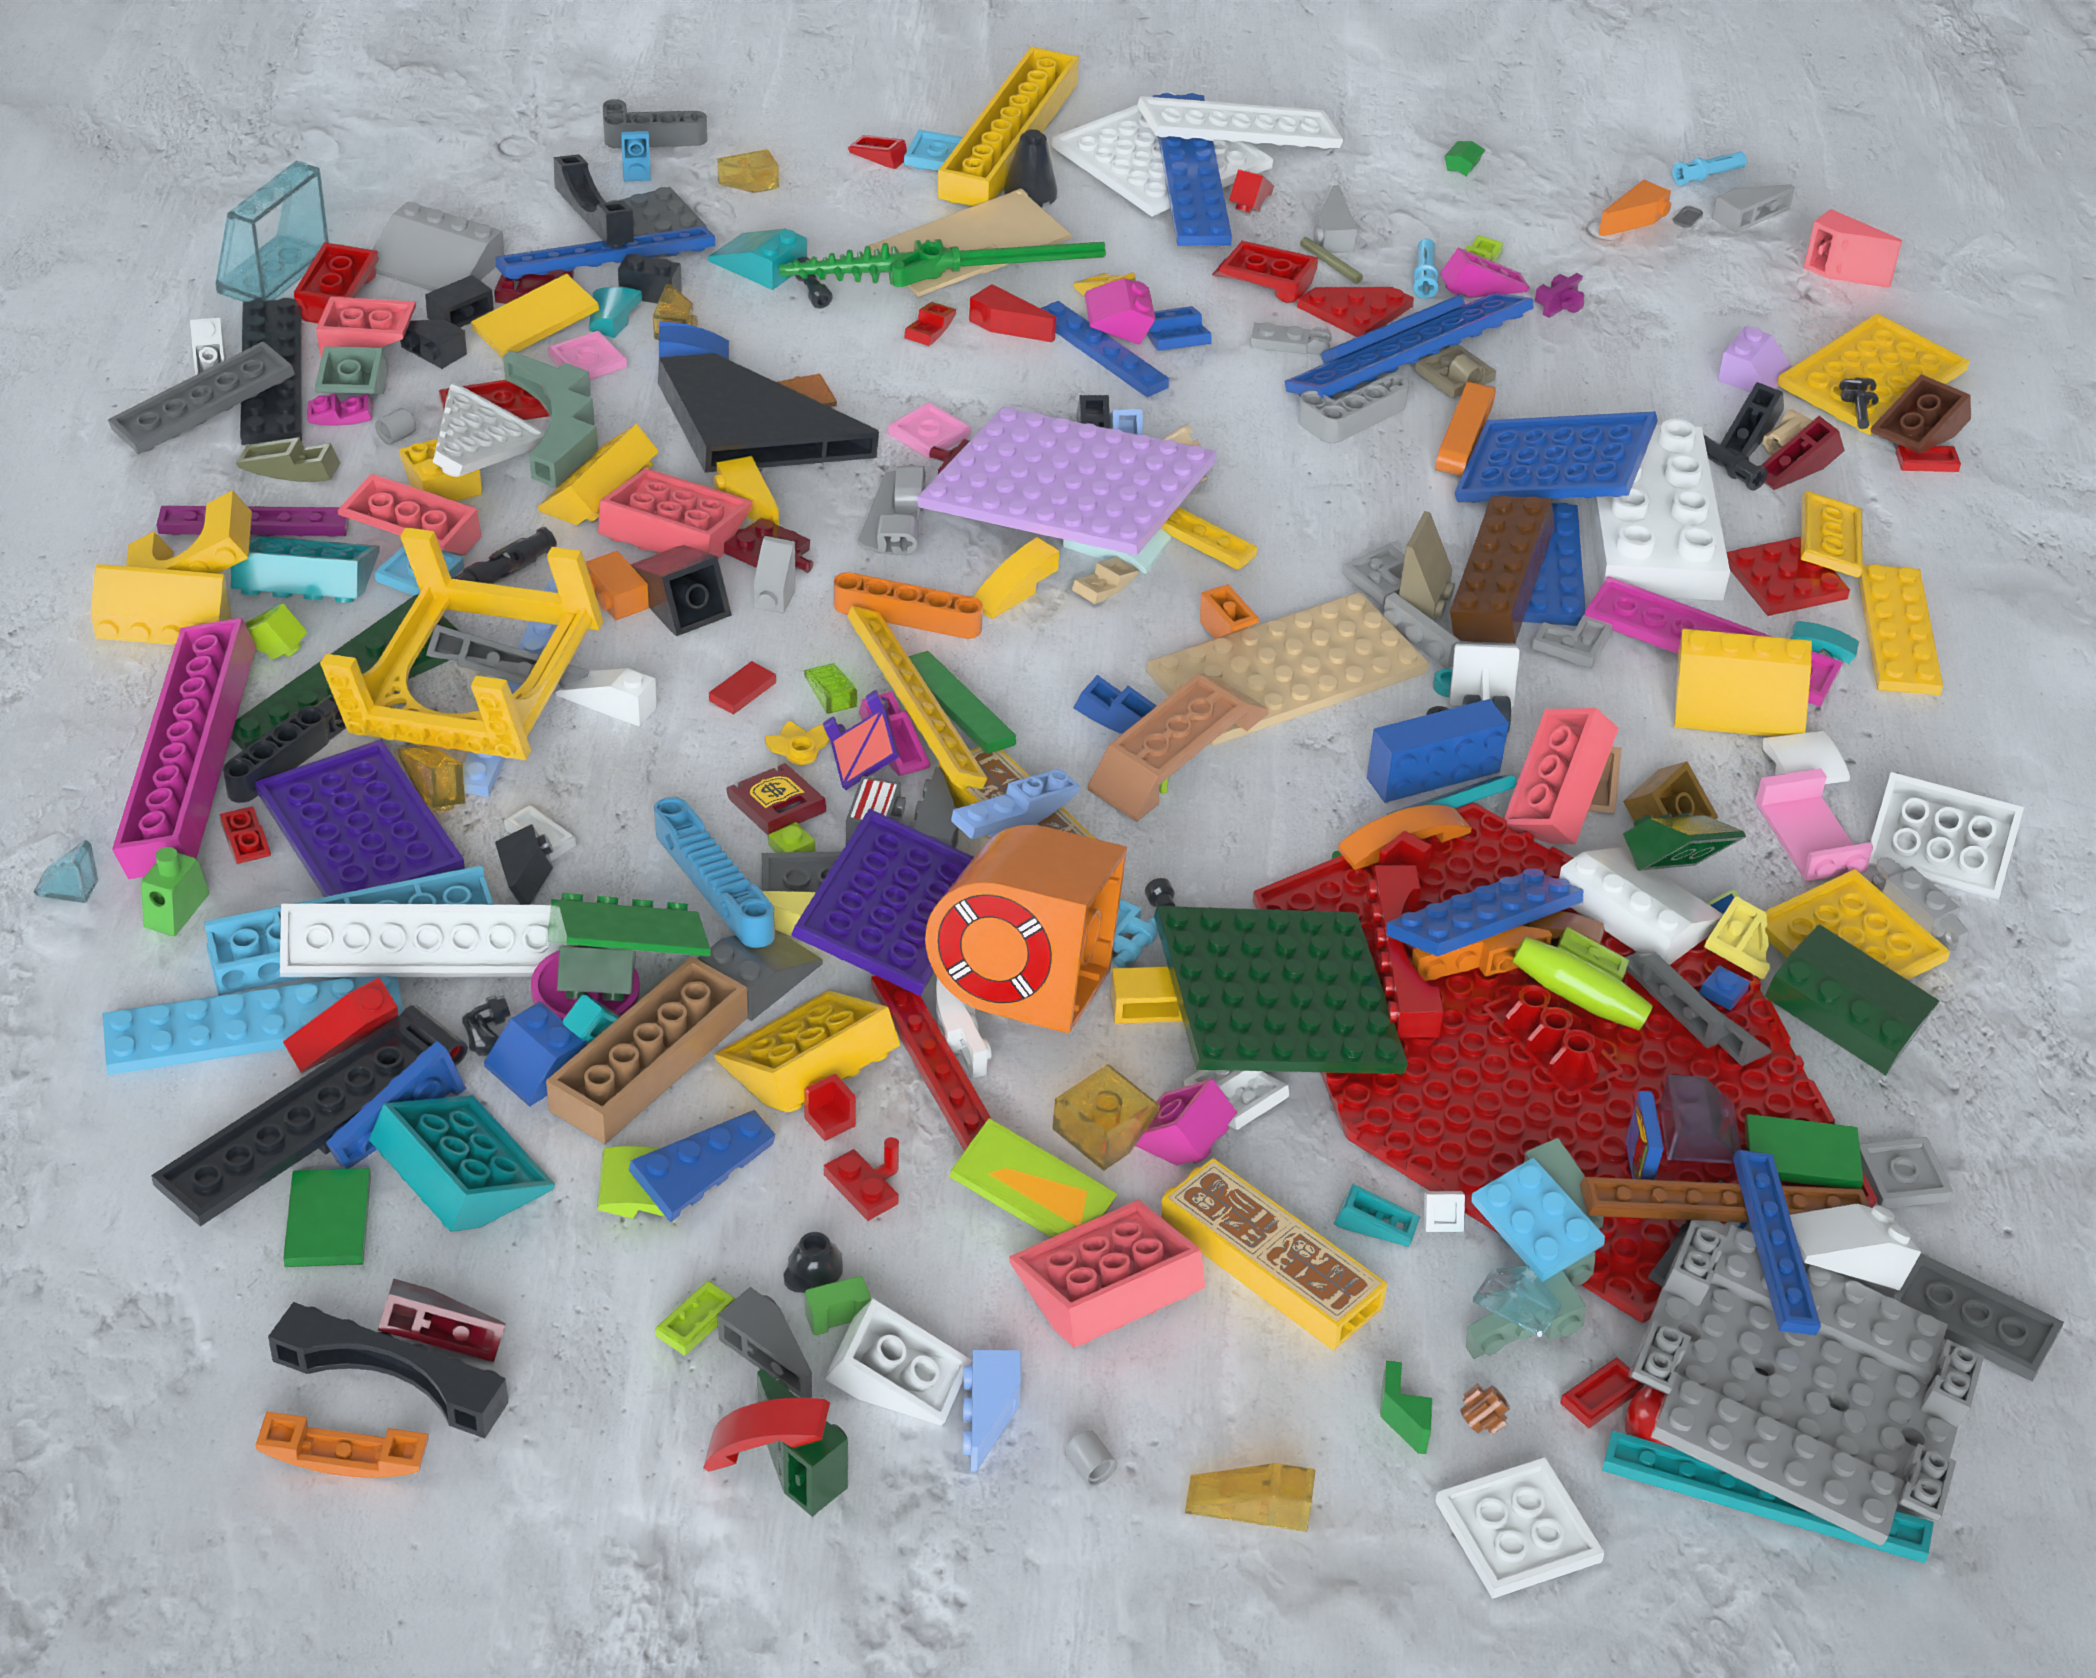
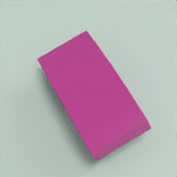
(332, 412)

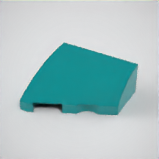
(614, 307)

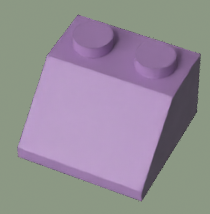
(1753, 359)

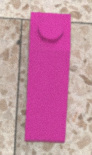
(1478, 276)

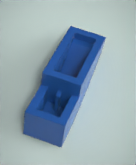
(1112, 707)

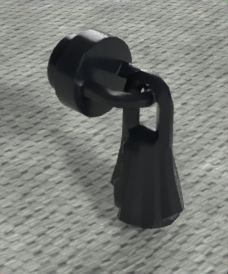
(480, 1035)

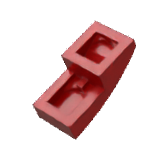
(931, 323)

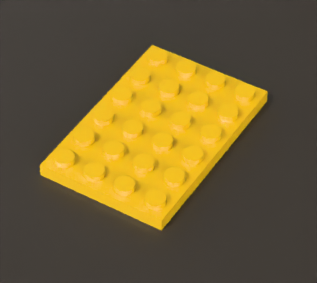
(1874, 351)

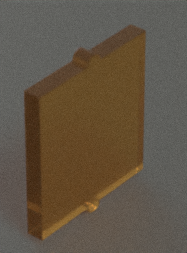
(812, 387)

